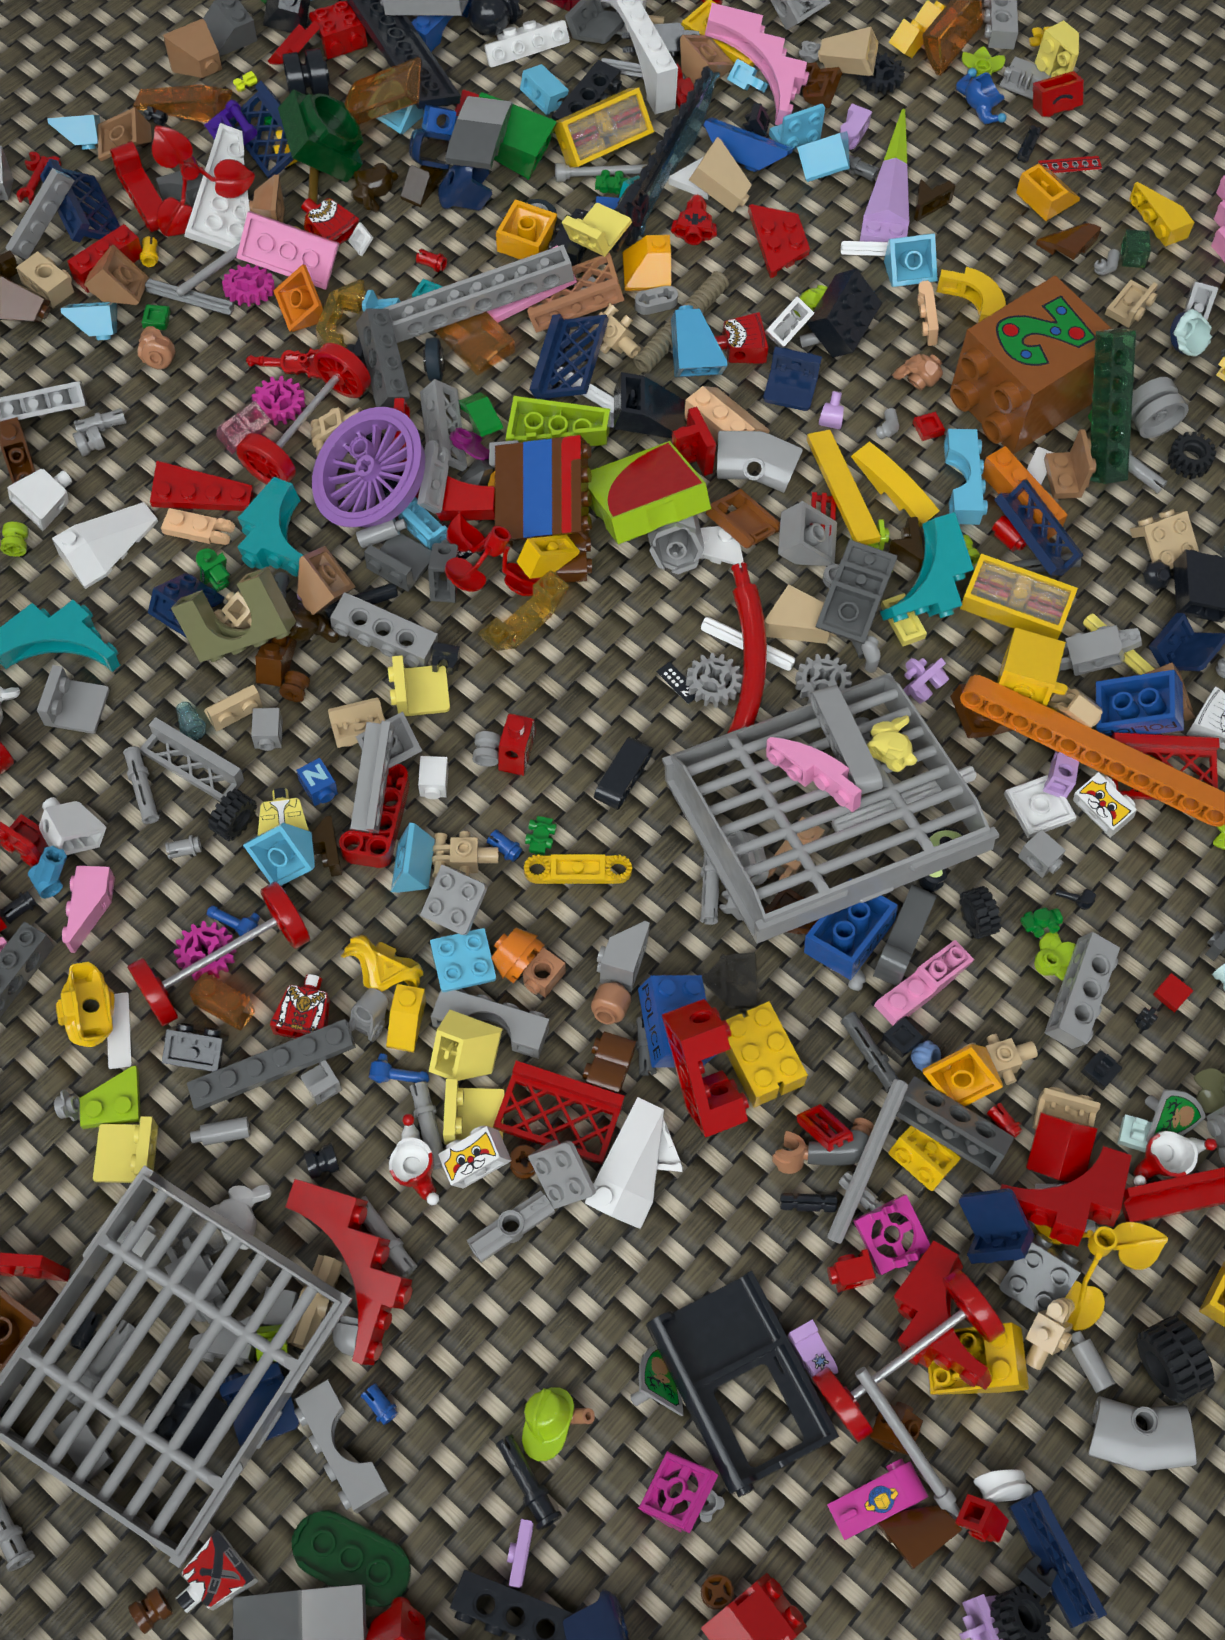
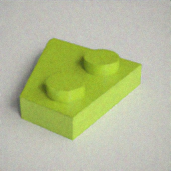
(113, 1101)

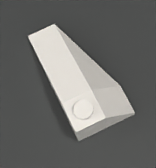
(98, 544)
(630, 1169)

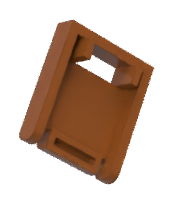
(747, 523)

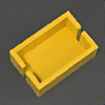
(763, 1055)

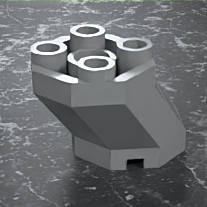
(677, 545)

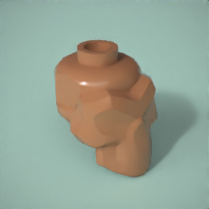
(155, 348)
(922, 371)

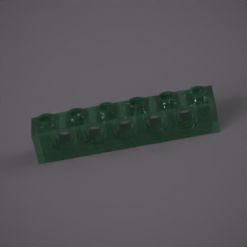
(1112, 404)

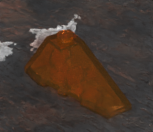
(186, 102)

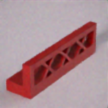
(1174, 1196)

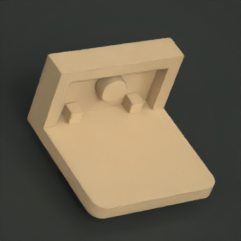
(1167, 535)

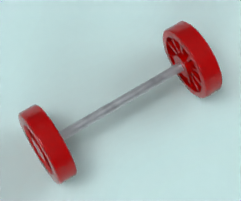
(340, 372)
(283, 915)
(971, 1306)

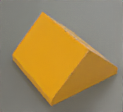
(965, 1075)

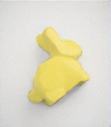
(890, 745)

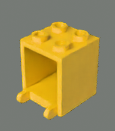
(1032, 666)

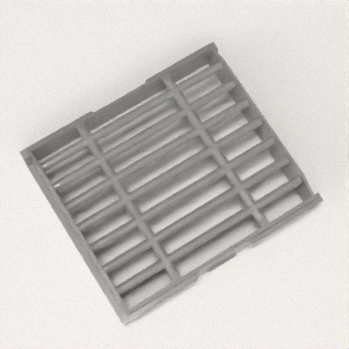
(747, 740)
(102, 1244)

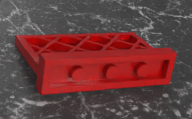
(1173, 746)
(565, 1088)

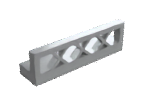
(437, 422)
(193, 751)
(372, 777)

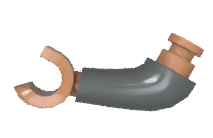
(816, 1154)

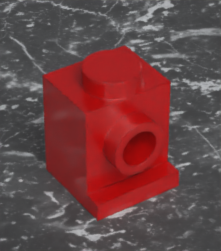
(851, 1271)
(982, 1519)

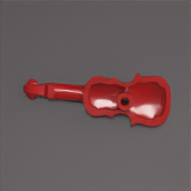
(290, 362)

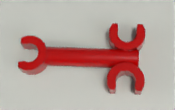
(37, 165)

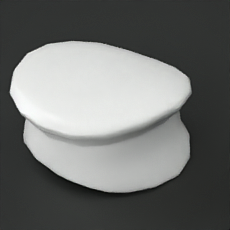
(1003, 1485)

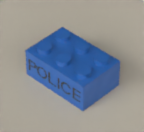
(1141, 704)
(850, 935)
(660, 996)

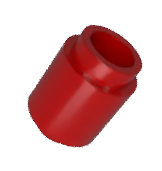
(1008, 534)

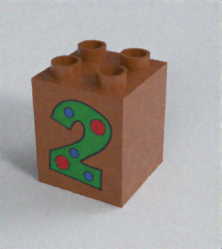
(1028, 365)

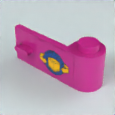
(878, 1499)

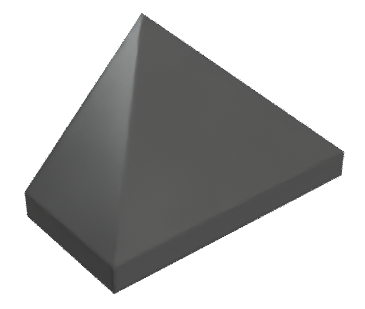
(478, 473)

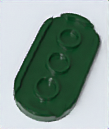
(349, 1555)

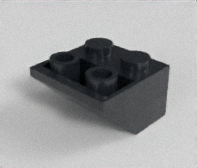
(179, 1410)

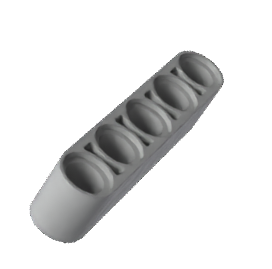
(845, 738)

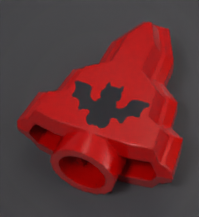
(694, 223)

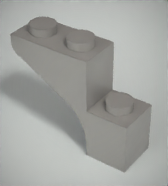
(226, 1338)

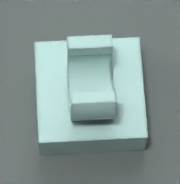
(1134, 1132)

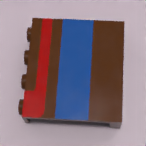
(543, 488)

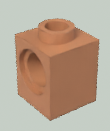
(543, 962)

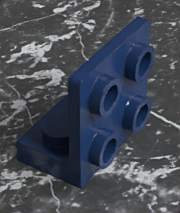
(168, 593)

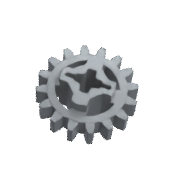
(822, 674)
(714, 679)

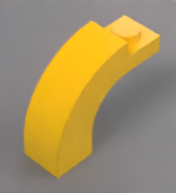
(974, 287)

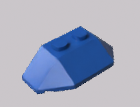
(745, 146)

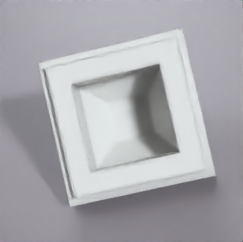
(360, 239)

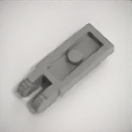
(434, 478)

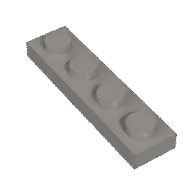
(40, 213)

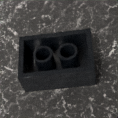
(844, 313)

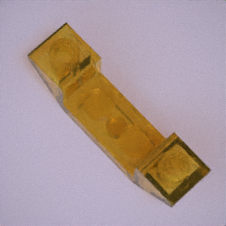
(346, 298)
(529, 617)

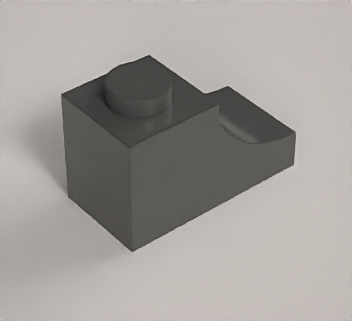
(171, 186)

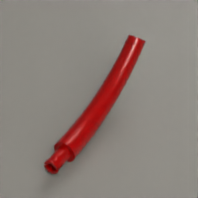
(754, 648)

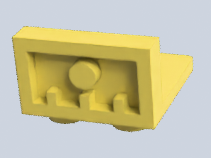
(598, 229)
(469, 1109)
(125, 1150)

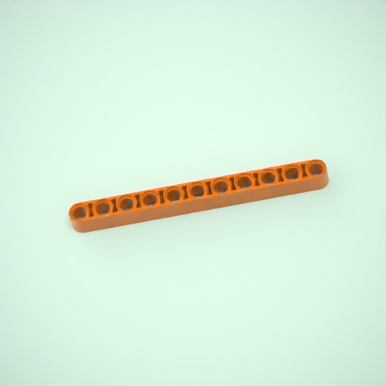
(1095, 750)

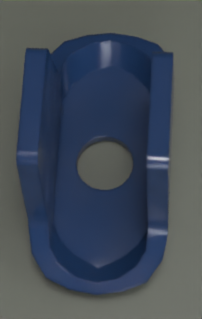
(415, 145)
(464, 188)
(598, 1621)

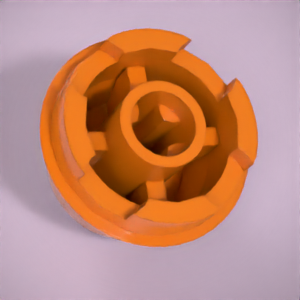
(515, 953)

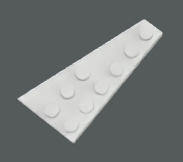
(214, 218)

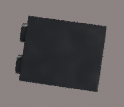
(1200, 585)

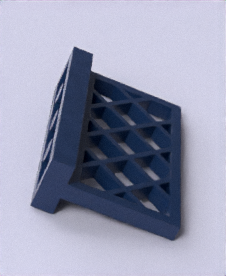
(270, 103)
(72, 208)
(552, 356)
(1047, 1540)

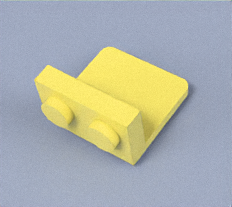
(418, 689)

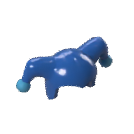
(981, 95)

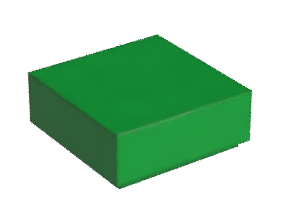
(156, 316)

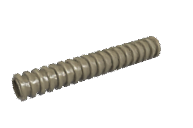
(662, 342)

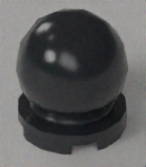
(493, 16)

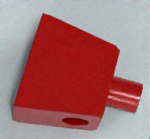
(398, 1623)

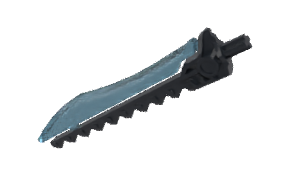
(678, 140)

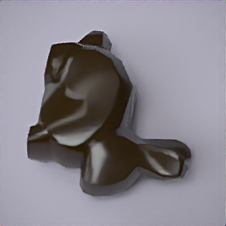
(372, 184)
(310, 624)

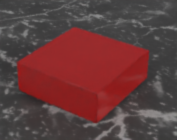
(928, 426)
(1173, 992)

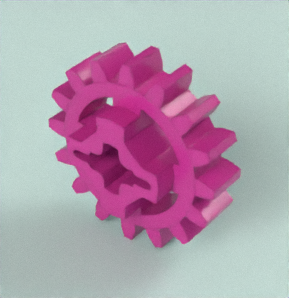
(248, 285)
(280, 399)
(199, 937)

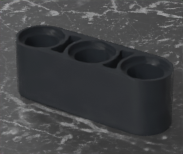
(623, 773)

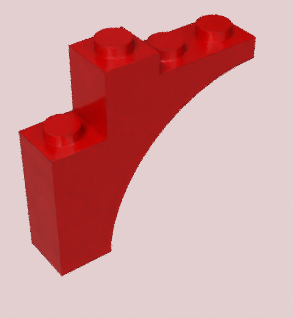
(1091, 1196)
(927, 1305)

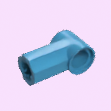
(47, 872)

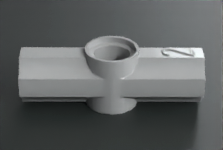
(495, 1238)

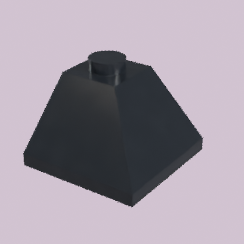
(286, 14)

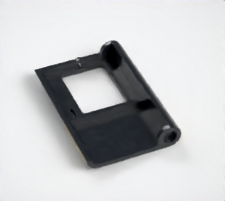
(719, 1342)

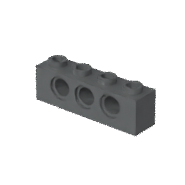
(382, 357)
(20, 961)
(954, 1125)

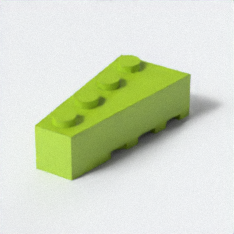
(546, 419)

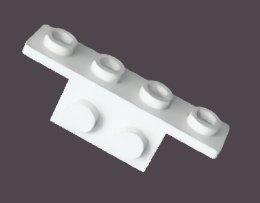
(525, 41)

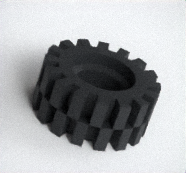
(1194, 444)
(232, 815)
(980, 912)
(1020, 1602)

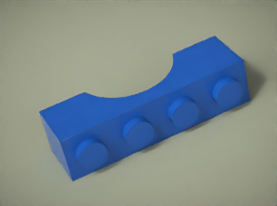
(432, 27)

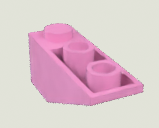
(90, 898)

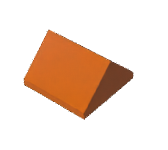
(299, 300)

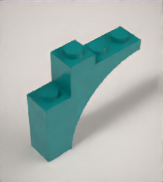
(266, 528)
(943, 565)
(66, 631)

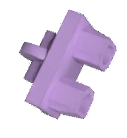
(933, 673)
(979, 1619)

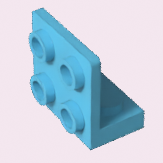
(800, 127)
(463, 960)

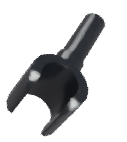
(1084, 900)

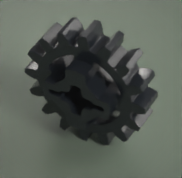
(887, 75)

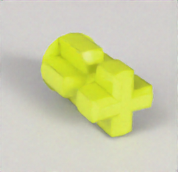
(249, 79)

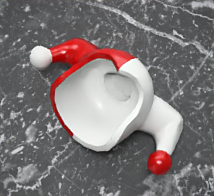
(1170, 1156)
(413, 1162)

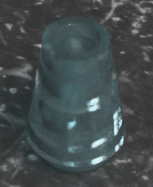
(190, 721)

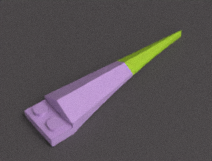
(889, 203)

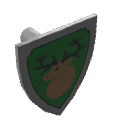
(1174, 1112)
(657, 1383)

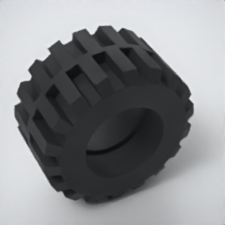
(1175, 1359)

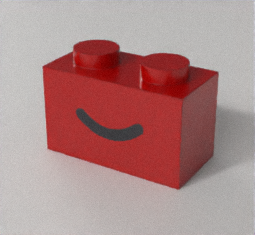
(1058, 94)

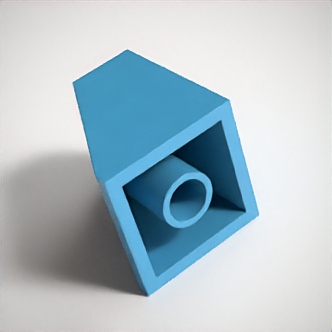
(694, 345)

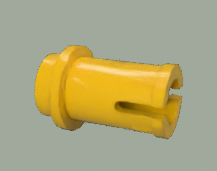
(148, 255)

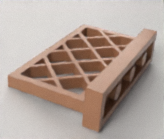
(578, 301)

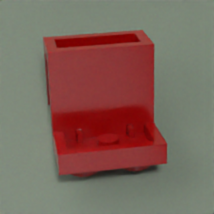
(757, 1615)

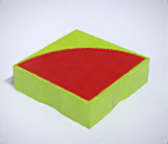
(646, 492)

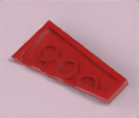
(193, 489)
(32, 1266)

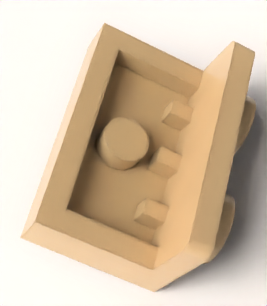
(1131, 303)
(233, 708)
(351, 720)
(1066, 1106)

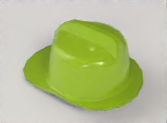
(547, 1423)

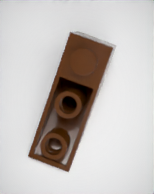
(15, 449)
(274, 660)

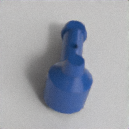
(240, 926)
(382, 1071)

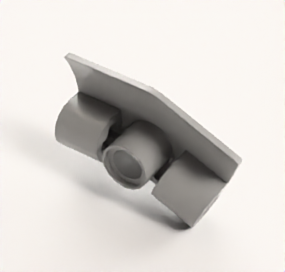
(774, 455)
(1163, 1445)

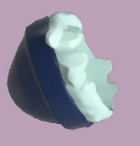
(1190, 333)

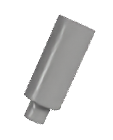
(380, 533)
(222, 1131)
(1091, 1363)

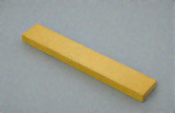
(843, 487)

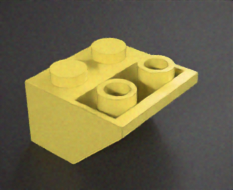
(1058, 50)
(464, 1047)

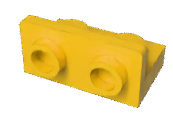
(923, 1157)

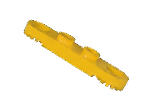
(577, 869)

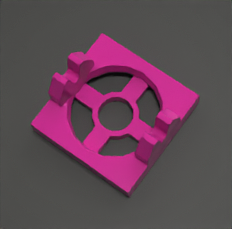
(919, 1245)
(651, 1502)

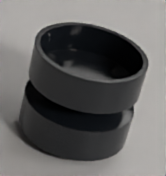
(311, 74)

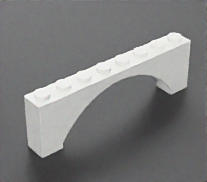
(654, 58)

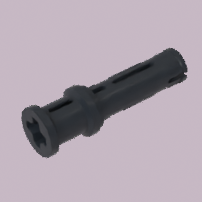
(534, 1495)

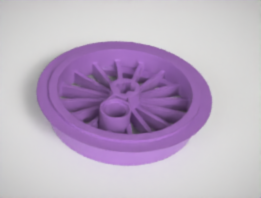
(371, 469)

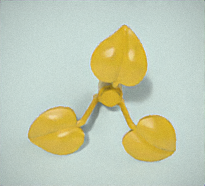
(1137, 1249)

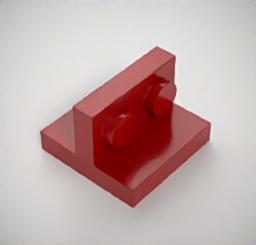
(696, 442)

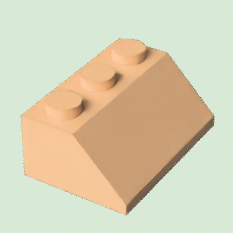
(722, 412)

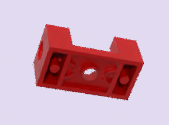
(694, 1035)

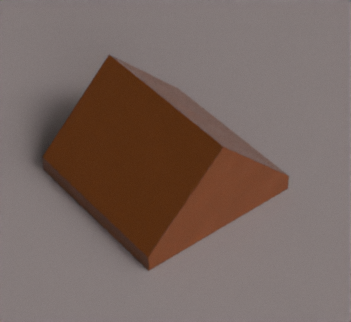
(14, 1326)

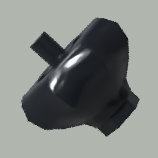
(1157, 575)

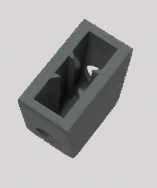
(441, 590)

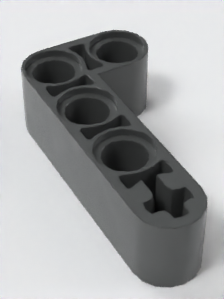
(904, 935)

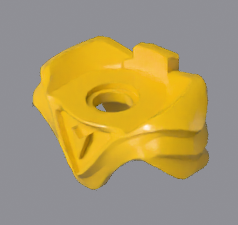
(380, 965)
(83, 984)

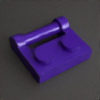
(232, 110)

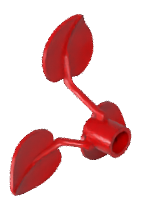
(174, 148)
(467, 576)

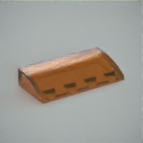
(951, 32)
(385, 91)
(478, 341)

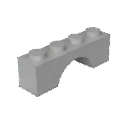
(524, 1028)
(359, 1481)

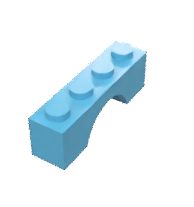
(963, 452)

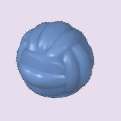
(925, 1054)

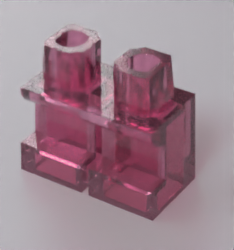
(249, 420)

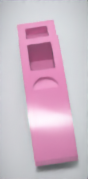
(810, 764)
(924, 983)

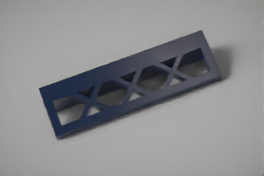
(1031, 533)

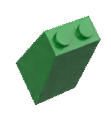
(524, 140)

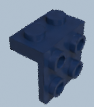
(792, 379)
(1185, 647)
(998, 1226)
(258, 1403)

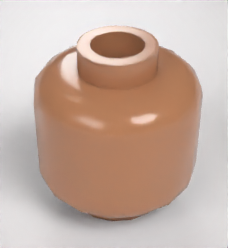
(610, 1003)

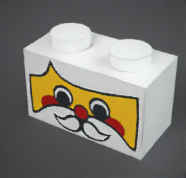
(1105, 804)
(474, 1156)

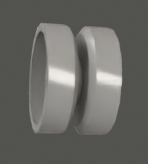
(1157, 407)

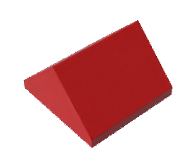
(1061, 1148)

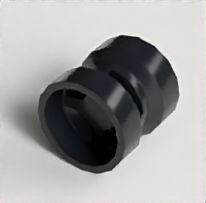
(321, 1161)

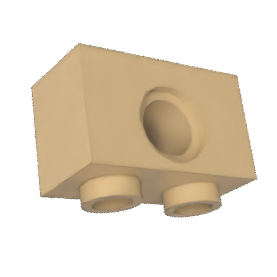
(45, 278)

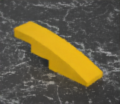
(895, 482)

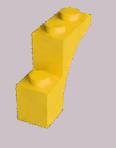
(909, 36)

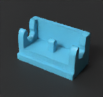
(543, 88)
(423, 525)

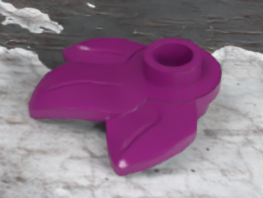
(470, 443)

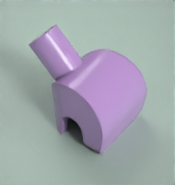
(832, 412)

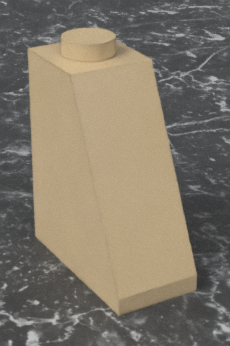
(851, 52)
(721, 177)
(796, 617)

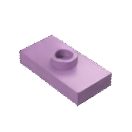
(519, 1553)

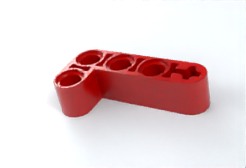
(136, 183)
(390, 816)

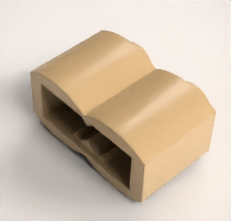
(1076, 707)

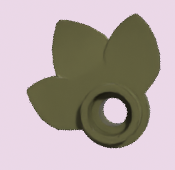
(1213, 1089)

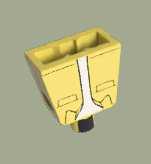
(281, 811)

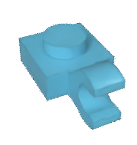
(744, 76)

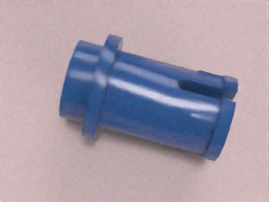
(505, 846)
(379, 1404)

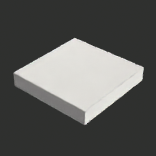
(1037, 808)

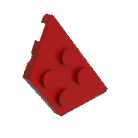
(779, 237)

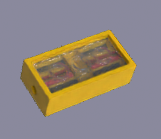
(603, 127)
(1018, 597)

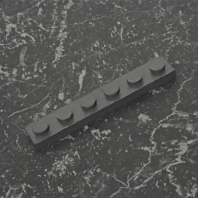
(271, 1065)

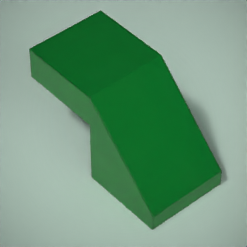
(481, 414)

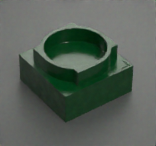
(322, 133)

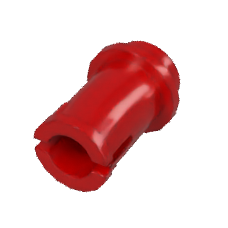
(432, 260)
(1004, 1120)

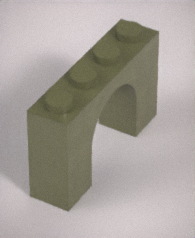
(214, 639)

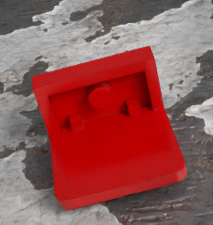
(339, 29)
(23, 838)

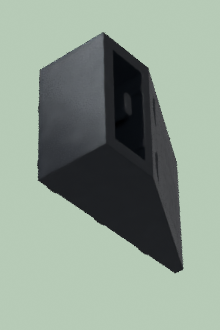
(646, 407)

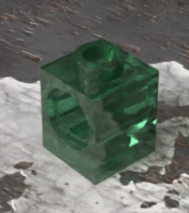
(1135, 248)

